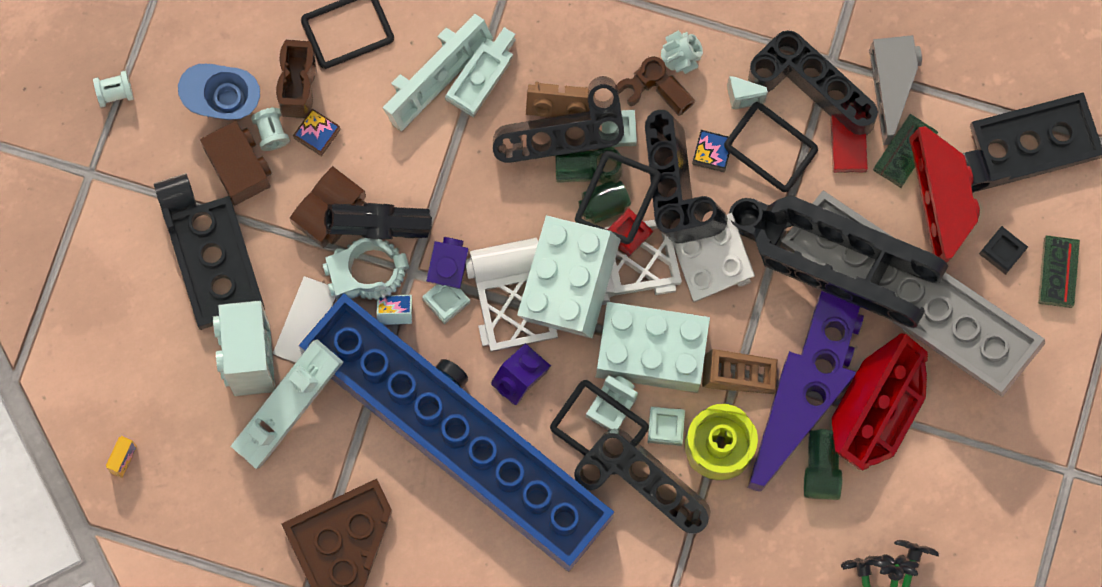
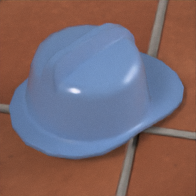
(219, 91)

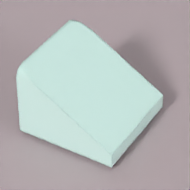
(745, 93)

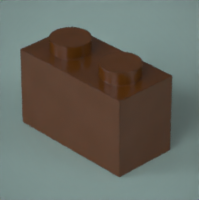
(236, 163)

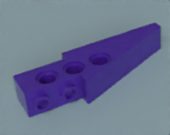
(791, 413)

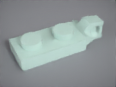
(481, 73)

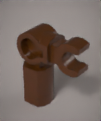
(654, 74)

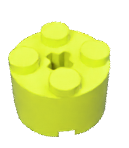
(738, 434)

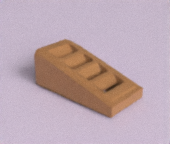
(724, 382)

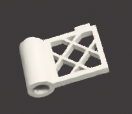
(497, 268)
(660, 286)

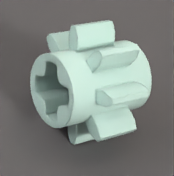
(681, 52)

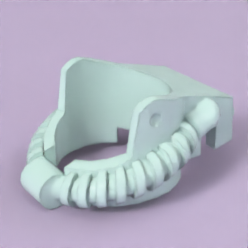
(340, 271)

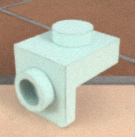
(606, 414)

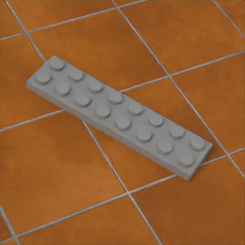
(955, 318)

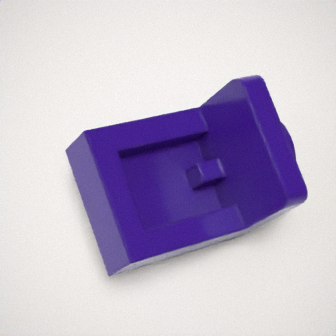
(448, 263)
(519, 374)

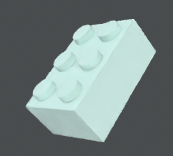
(569, 276)
(653, 347)
(246, 348)

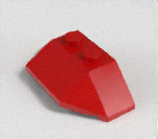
(945, 192)
(881, 403)

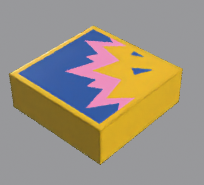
(121, 456)

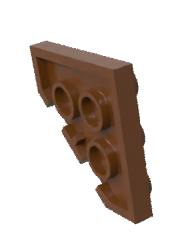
(341, 537)

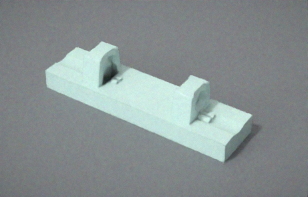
(437, 73)
(287, 403)

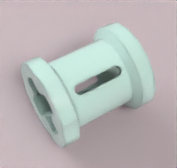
(113, 89)
(270, 129)

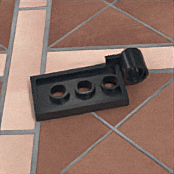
(1050, 155)
(179, 213)

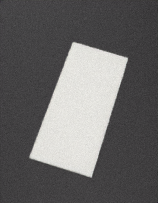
(308, 308)

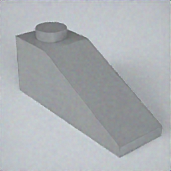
(893, 70)

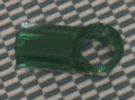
(582, 166)
(823, 474)

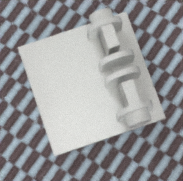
(715, 262)

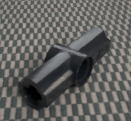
(377, 221)

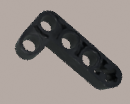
(815, 87)
(557, 126)
(677, 175)
(647, 486)

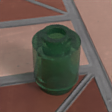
(606, 201)

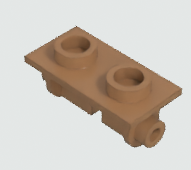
(546, 101)

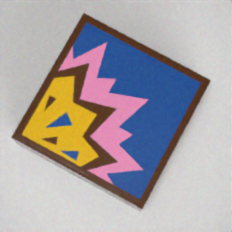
(316, 132)

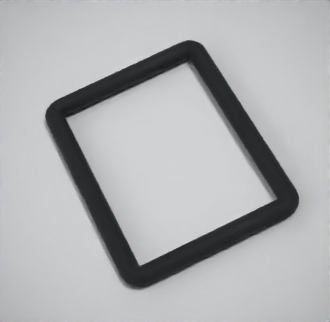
(304, 20)
(814, 148)
(609, 154)
(585, 383)

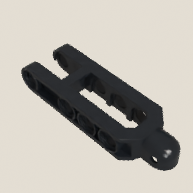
(767, 222)

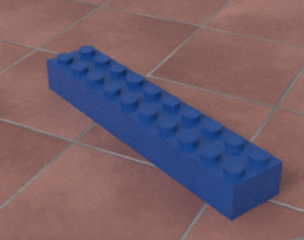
(460, 434)

